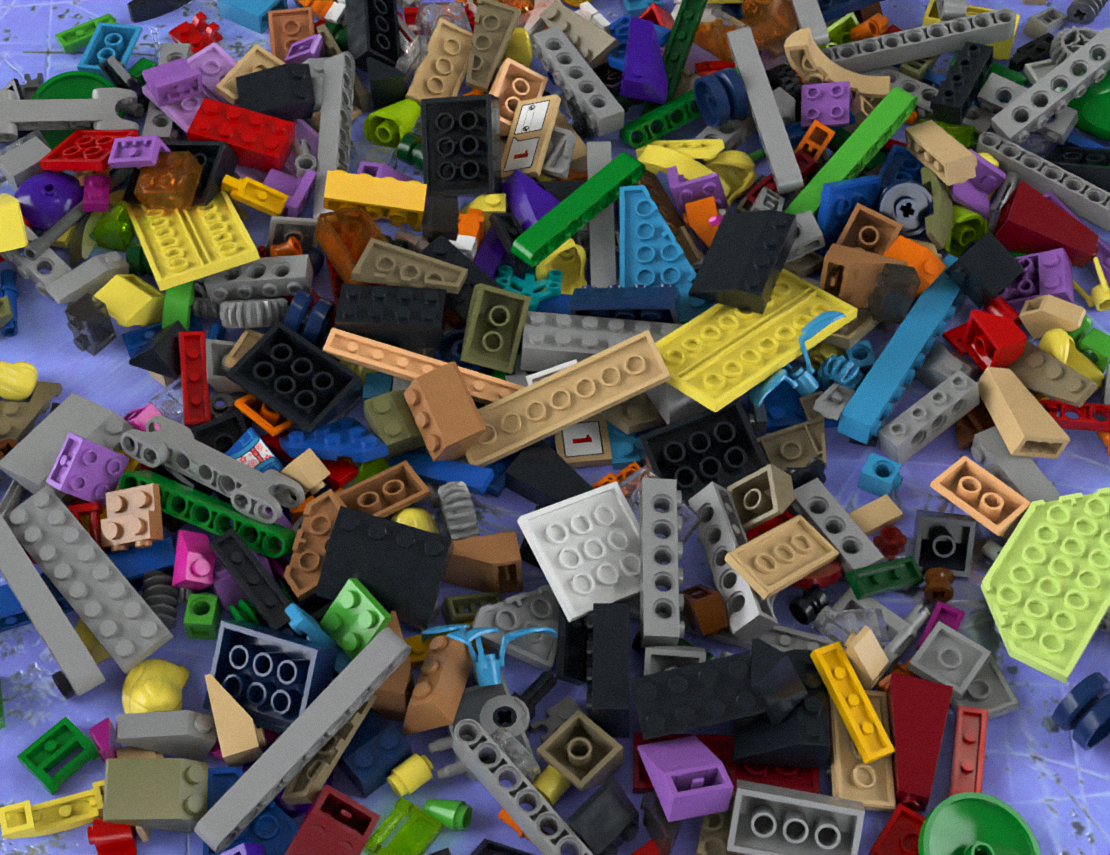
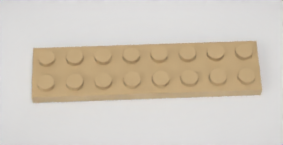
(568, 398)

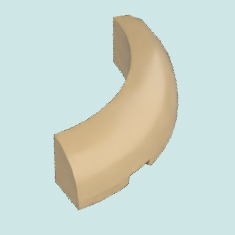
(817, 68)

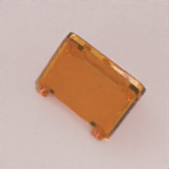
(768, 22)

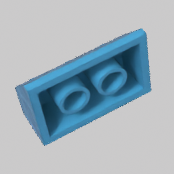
(107, 41)

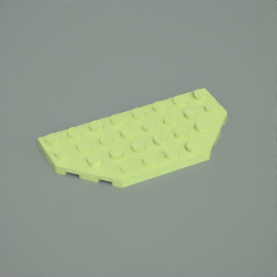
(1053, 582)

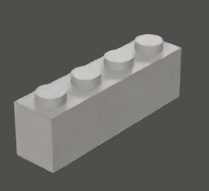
(1015, 471)

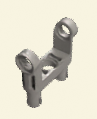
(900, 631)

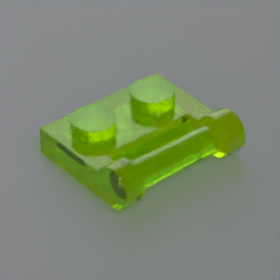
(412, 838)

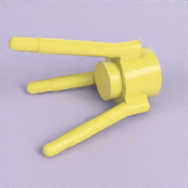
(1099, 294)

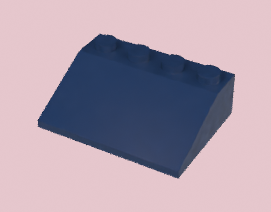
(270, 672)

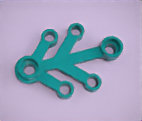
(529, 285)

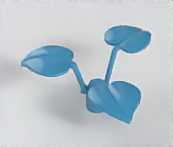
(800, 376)
(486, 666)

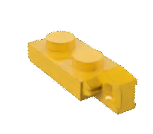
(255, 195)

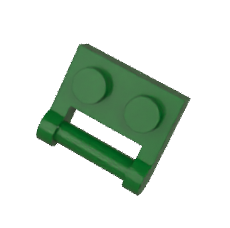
(52, 749)

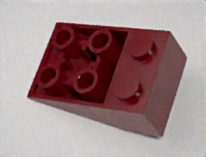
(333, 826)

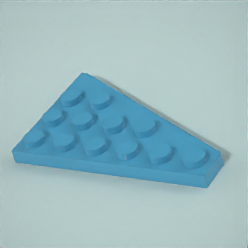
(651, 251)

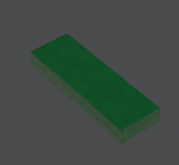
(884, 577)

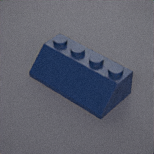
(630, 303)

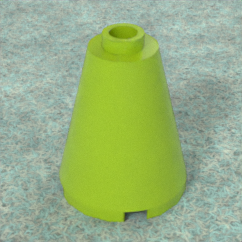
(391, 123)
(966, 227)

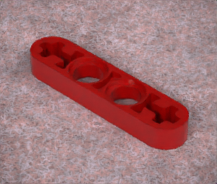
(1085, 414)

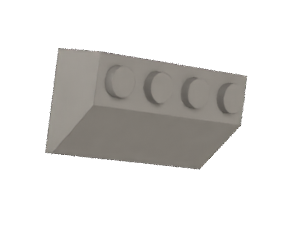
(792, 822)

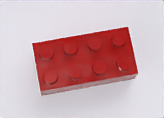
(256, 138)

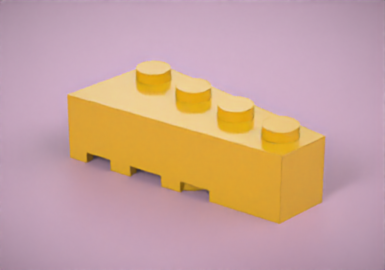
(381, 197)

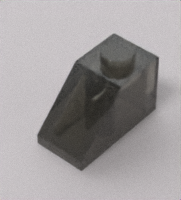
(655, 821)

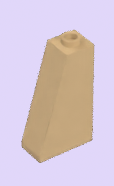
(1020, 417)

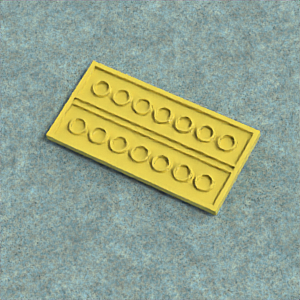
(192, 241)
(736, 349)

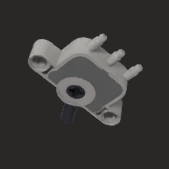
(492, 708)

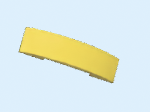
(660, 158)
(52, 816)

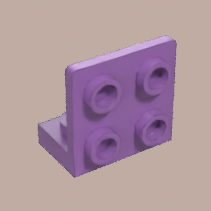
(173, 81)
(826, 103)
(136, 151)
(298, 189)
(695, 189)
(976, 191)
(87, 469)

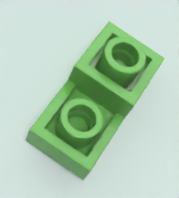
(178, 304)

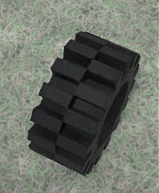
(784, 77)

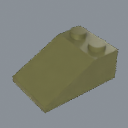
(494, 327)
(392, 422)
(155, 792)

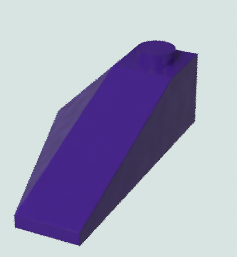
(643, 66)
(527, 199)

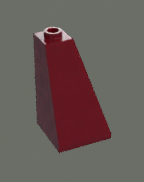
(1036, 225)
(916, 731)

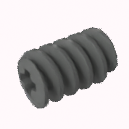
(1085, 10)
(161, 596)

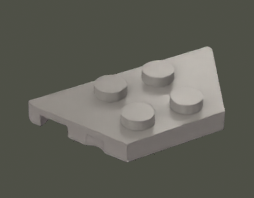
(559, 153)

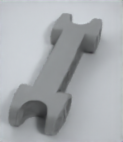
(65, 114)
(247, 487)

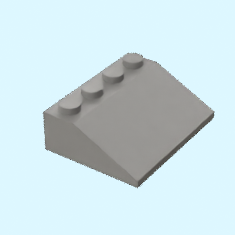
(35, 455)

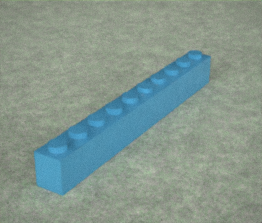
(901, 357)

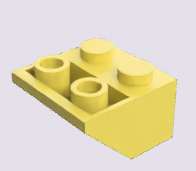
(132, 300)

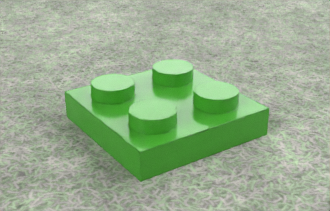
(354, 618)

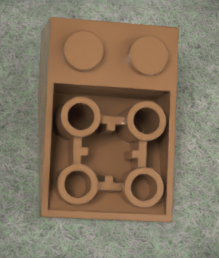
(852, 273)
(487, 563)
(397, 690)

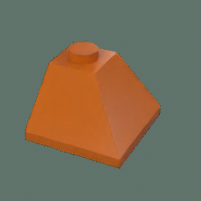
(925, 262)
(262, 415)

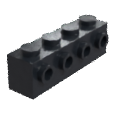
(962, 83)

